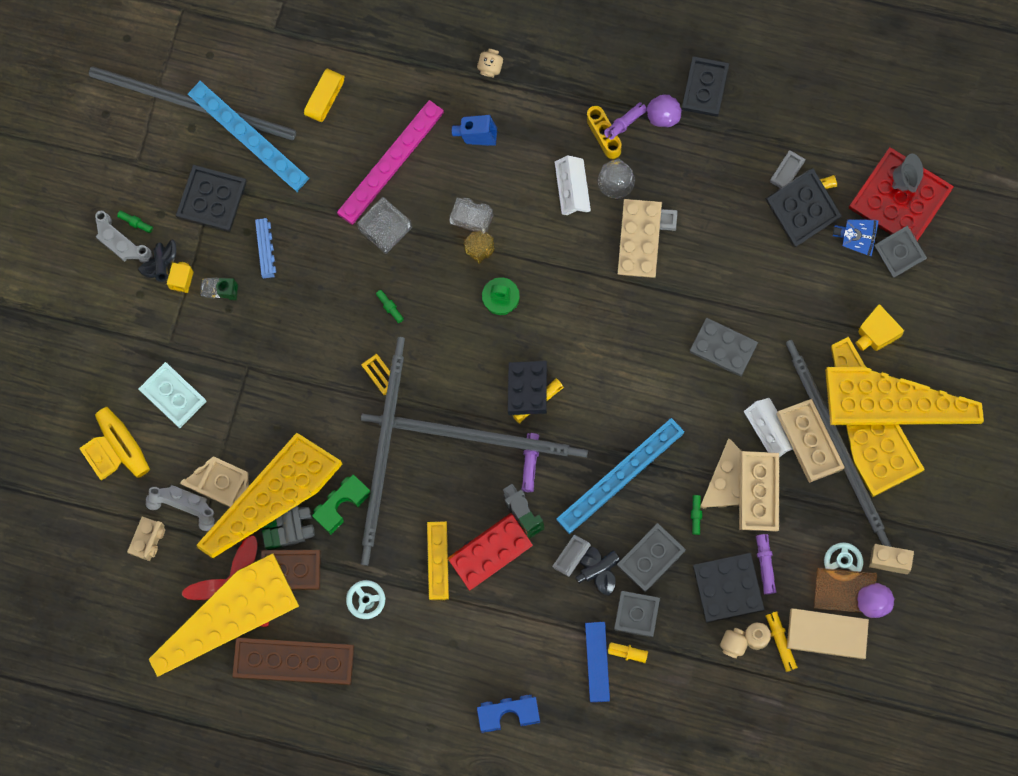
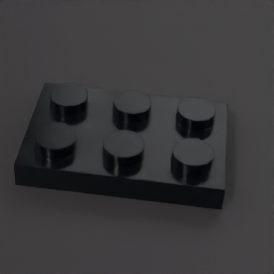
(705, 86)
(527, 388)

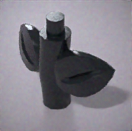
(160, 263)
(599, 569)

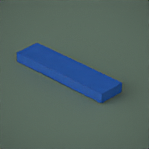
(597, 662)

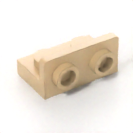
(146, 539)

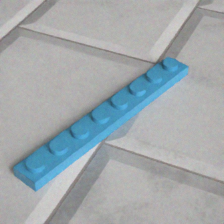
(248, 136)
(620, 476)

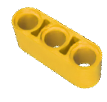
(324, 95)
(603, 123)

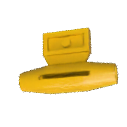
(113, 448)

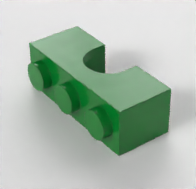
(351, 490)

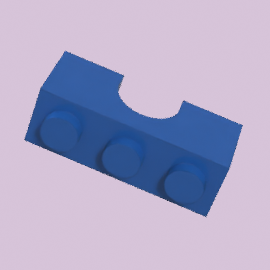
(525, 709)

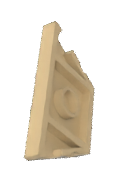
(218, 481)
(725, 483)

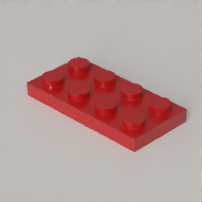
(490, 551)

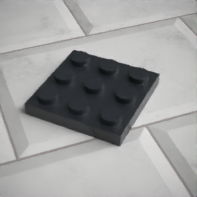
(211, 198)
(803, 207)
(728, 587)

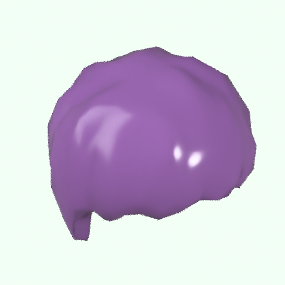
(664, 111)
(875, 600)

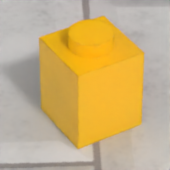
(180, 277)

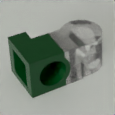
(219, 288)

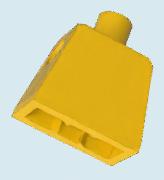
(878, 330)

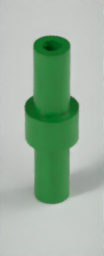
(134, 221)
(389, 306)
(696, 515)

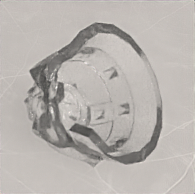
(616, 179)

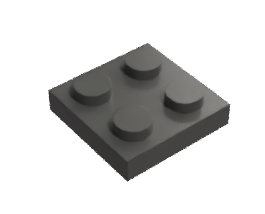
(900, 251)
(637, 614)

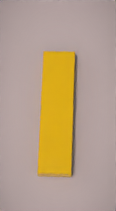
(437, 561)

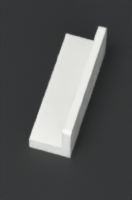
(572, 185)
(768, 427)

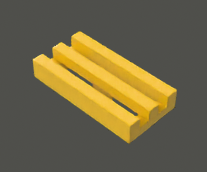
(368, 371)

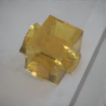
(479, 245)

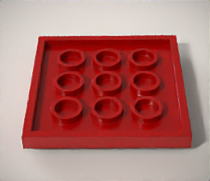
(900, 208)

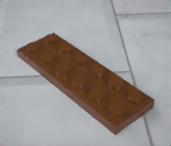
(293, 661)

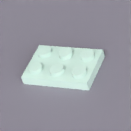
(172, 395)

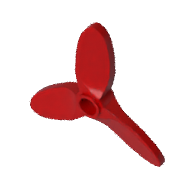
(206, 589)

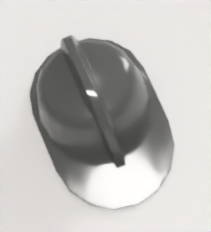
(908, 174)

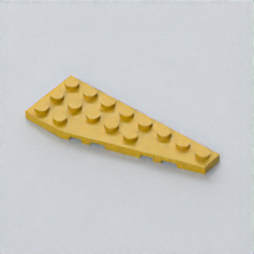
(876, 398)
(877, 451)
(284, 483)
(242, 604)

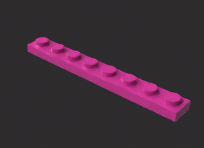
(390, 162)

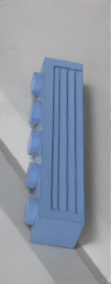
(265, 248)

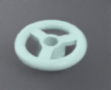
(844, 554)
(373, 598)

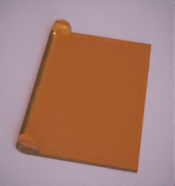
(840, 588)

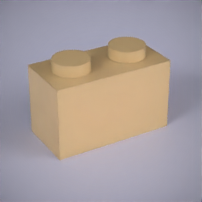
(891, 559)

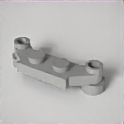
(117, 242)
(184, 501)

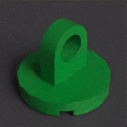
(500, 296)

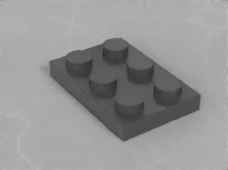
(723, 347)
(651, 557)

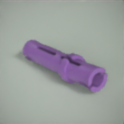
(622, 123)
(529, 466)
(764, 555)

